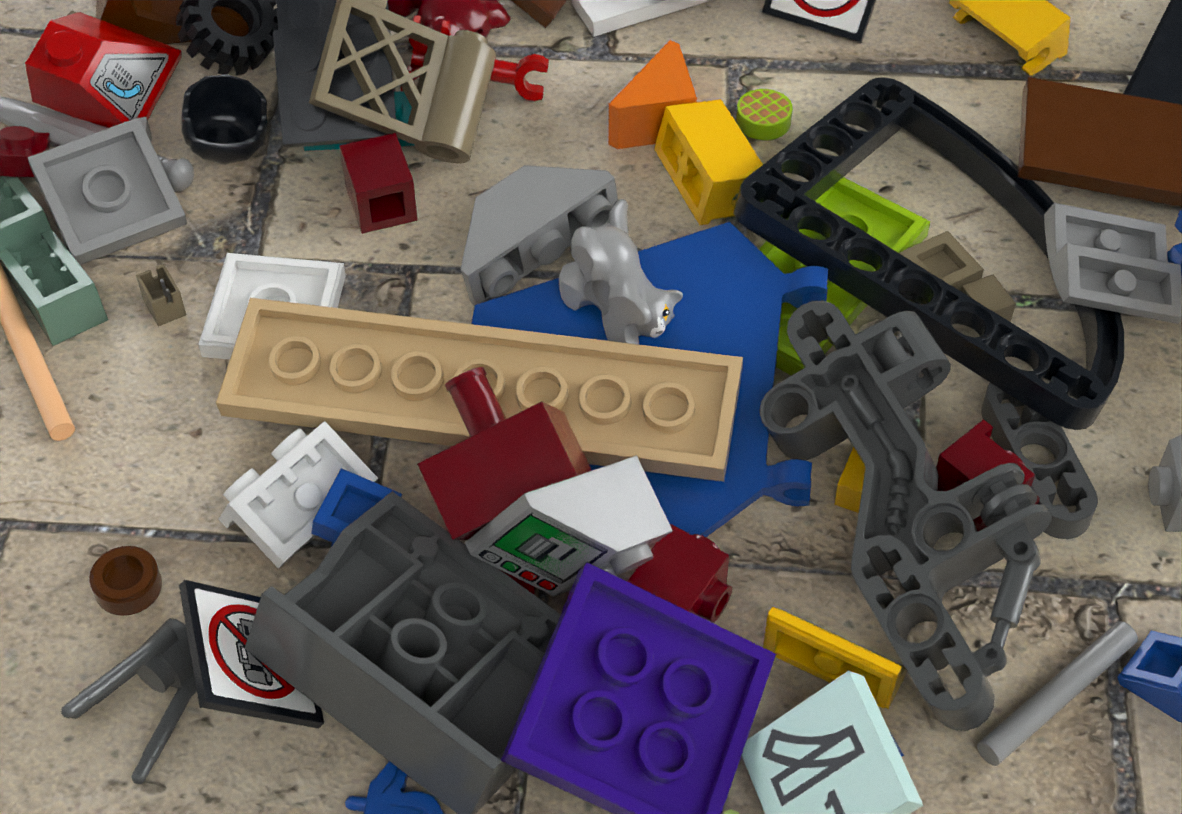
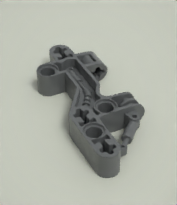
(901, 515)

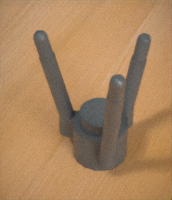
(161, 664)

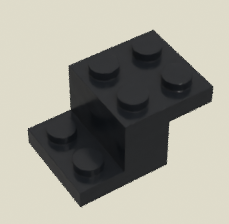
(298, 52)

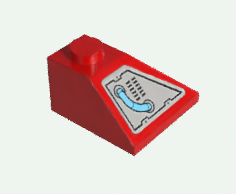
(98, 70)

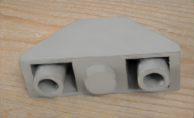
(530, 224)

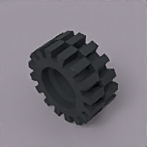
(223, 47)

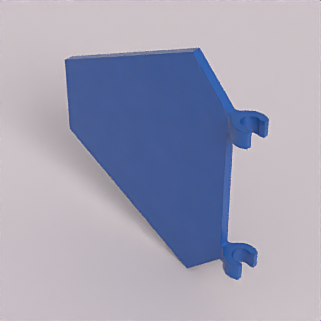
(726, 309)

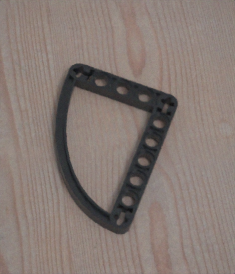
(771, 198)

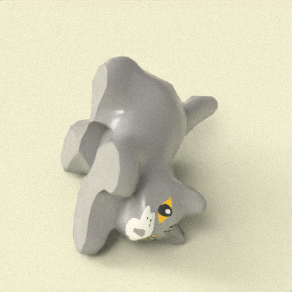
(612, 279)

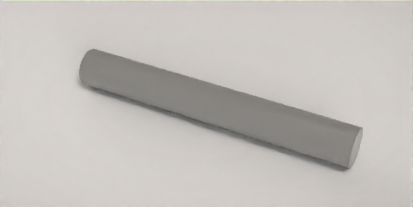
(1057, 693)

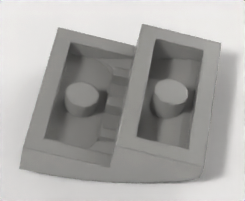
(1112, 263)

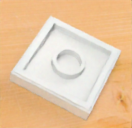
(269, 279)

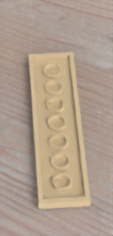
(391, 374)

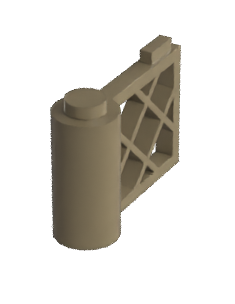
(449, 88)

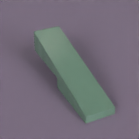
(43, 268)

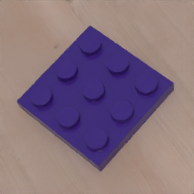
(638, 702)

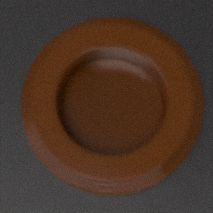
(125, 580)

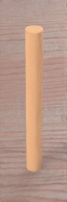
(33, 364)

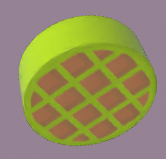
(764, 114)

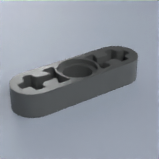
(1074, 484)

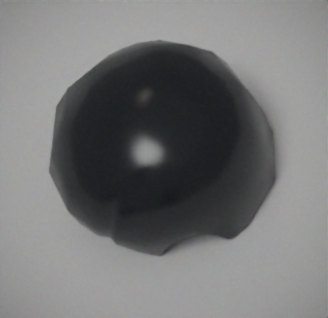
(224, 118)

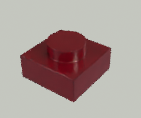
(16, 146)

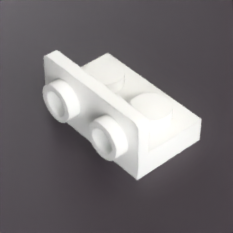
(284, 500)

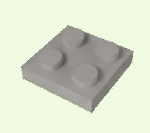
(107, 191)

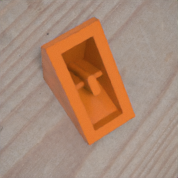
(640, 106)

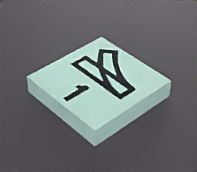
(831, 757)

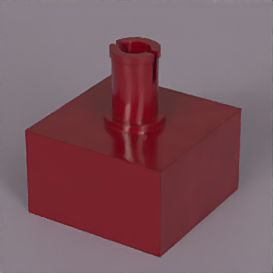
(500, 457)

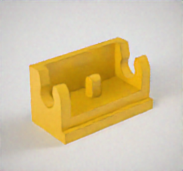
(1027, 25)
(705, 157)

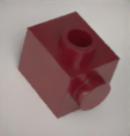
(687, 573)

